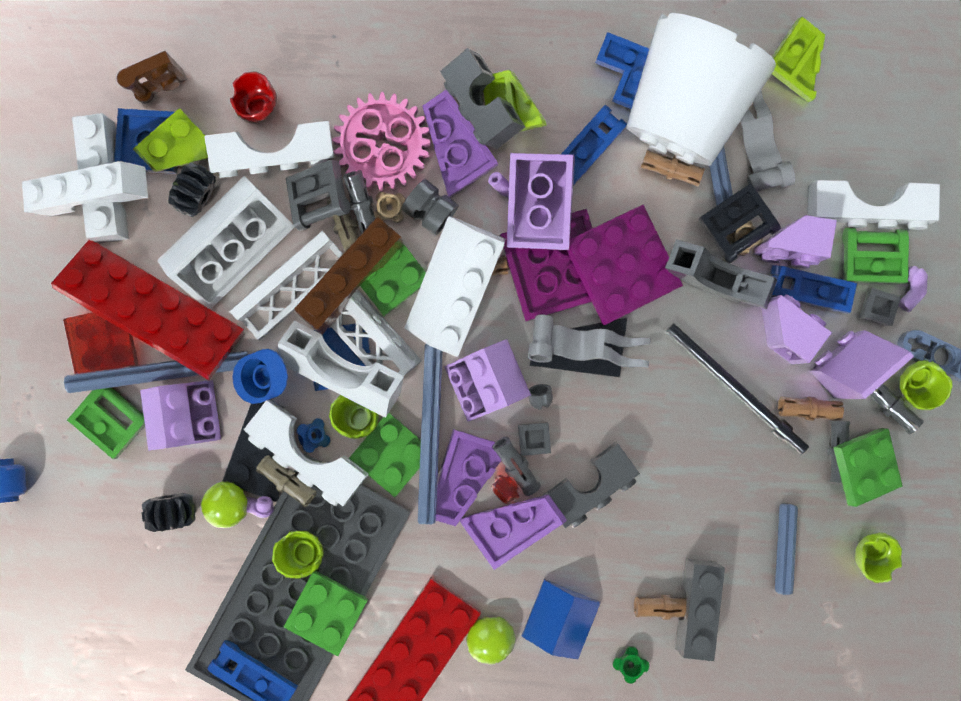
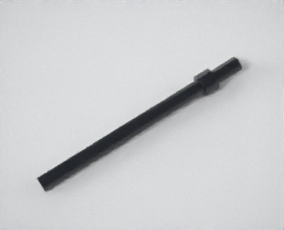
(780, 428)

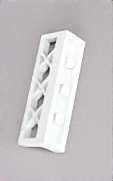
(278, 282)
(377, 329)

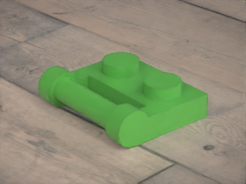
(876, 265)
(102, 426)

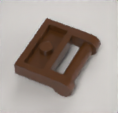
(159, 70)

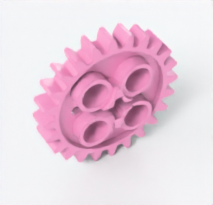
(390, 116)

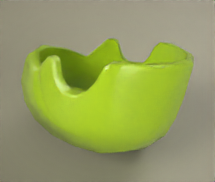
(925, 385)
(352, 418)
(224, 505)
(297, 554)
(878, 556)
(490, 640)

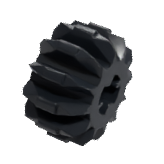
(191, 189)
(168, 512)

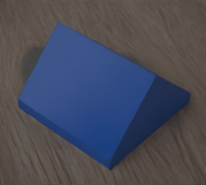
(560, 620)

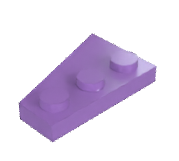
(456, 148)
(463, 473)
(512, 528)

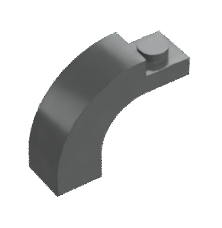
(703, 270)

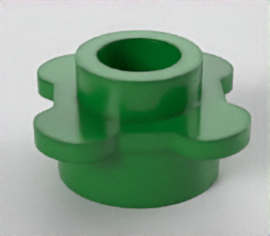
(631, 673)

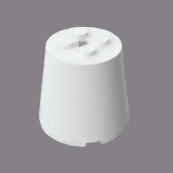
(695, 88)

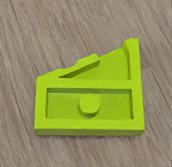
(799, 58)
(509, 88)
(173, 144)

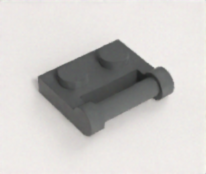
(312, 186)

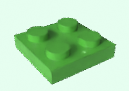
(395, 281)
(389, 454)
(868, 467)
(325, 613)

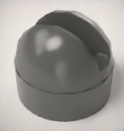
(540, 396)

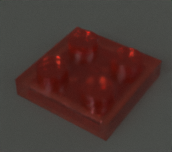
(98, 344)

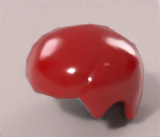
(253, 97)

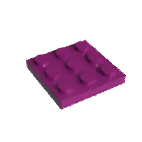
(622, 264)
(547, 277)

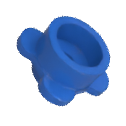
(304, 435)

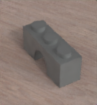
(466, 81)
(614, 473)
(700, 624)

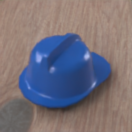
(260, 376)

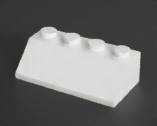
(225, 243)
(454, 285)

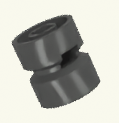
(429, 206)

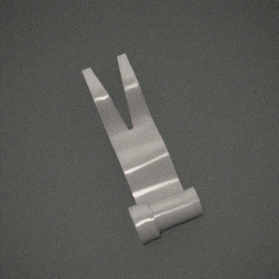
(762, 150)
(580, 345)

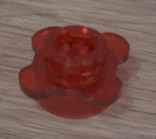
(505, 489)

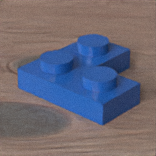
(626, 59)

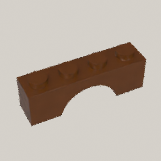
(335, 288)

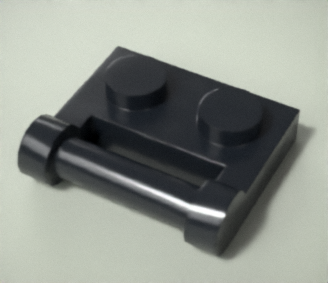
(734, 214)

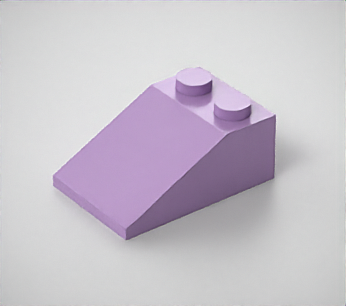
(540, 201)
(859, 365)

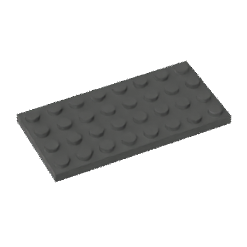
(261, 598)

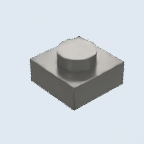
(880, 307)
(534, 439)

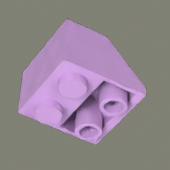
(802, 242)
(792, 331)
(487, 380)
(180, 414)

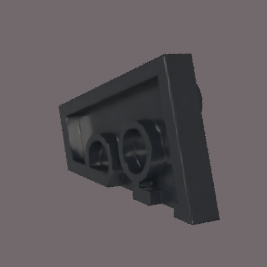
(593, 366)
(245, 460)

